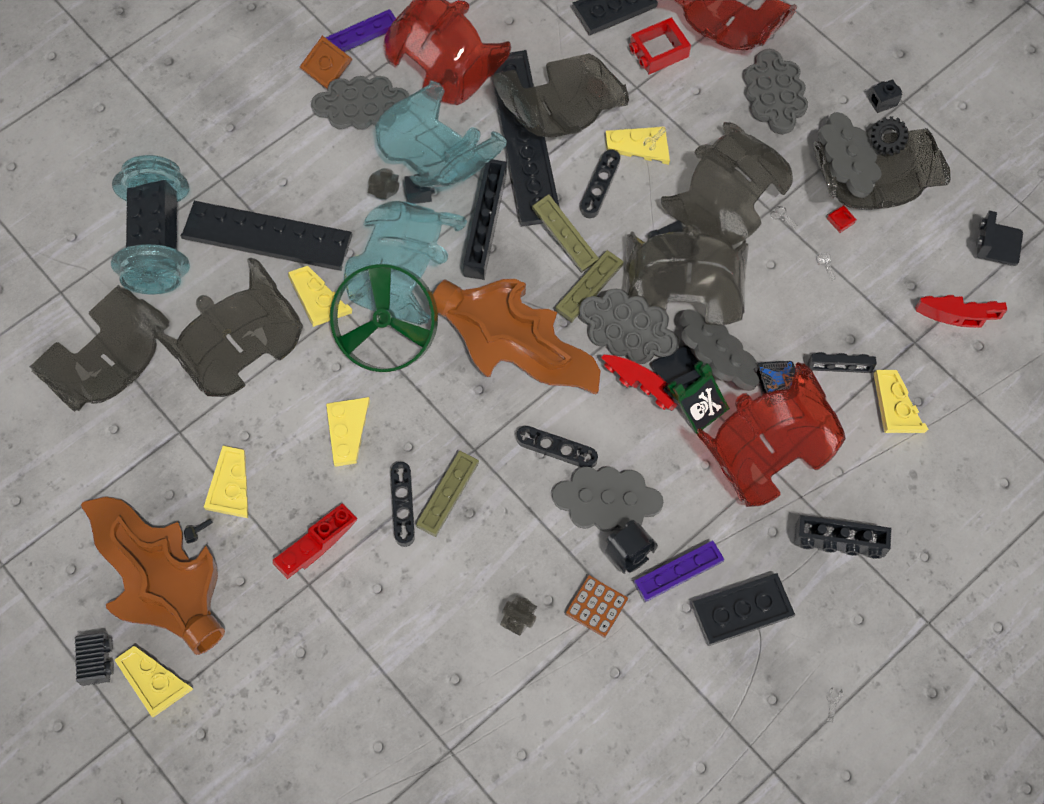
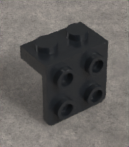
(998, 241)
(677, 368)

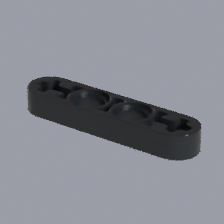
(603, 184)
(558, 444)
(405, 503)

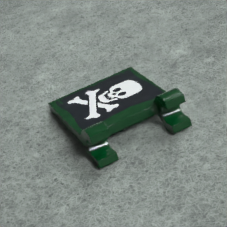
(701, 400)

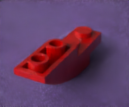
(954, 312)
(635, 374)
(316, 542)

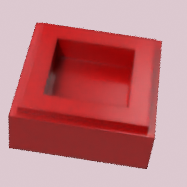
(841, 219)

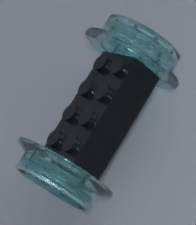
(151, 255)

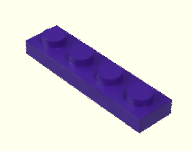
(362, 31)
(679, 571)

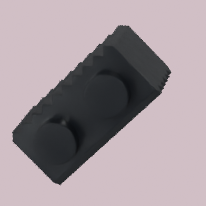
(93, 658)

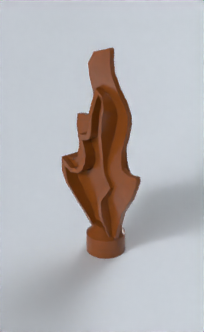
(505, 329)
(157, 576)

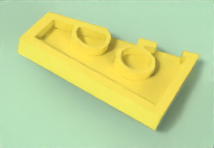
(630, 143)
(315, 296)
(895, 406)
(346, 428)
(229, 484)
(151, 681)

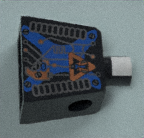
(775, 375)

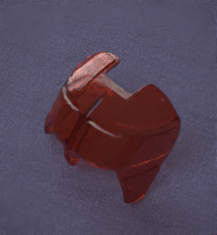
(748, 29)
(453, 53)
(793, 422)

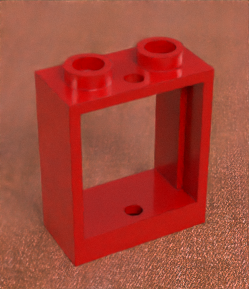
(675, 36)

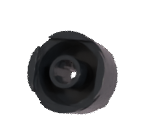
(630, 547)

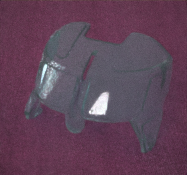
(414, 135)
(420, 231)

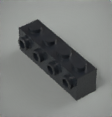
(842, 536)

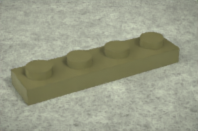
(565, 233)
(589, 285)
(447, 493)

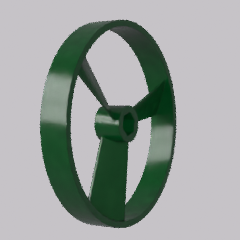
(383, 317)

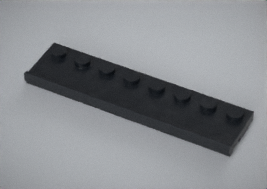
(267, 235)

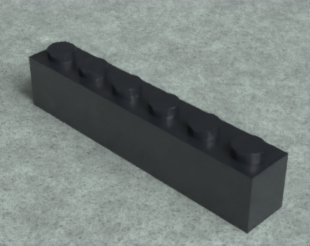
(485, 219)

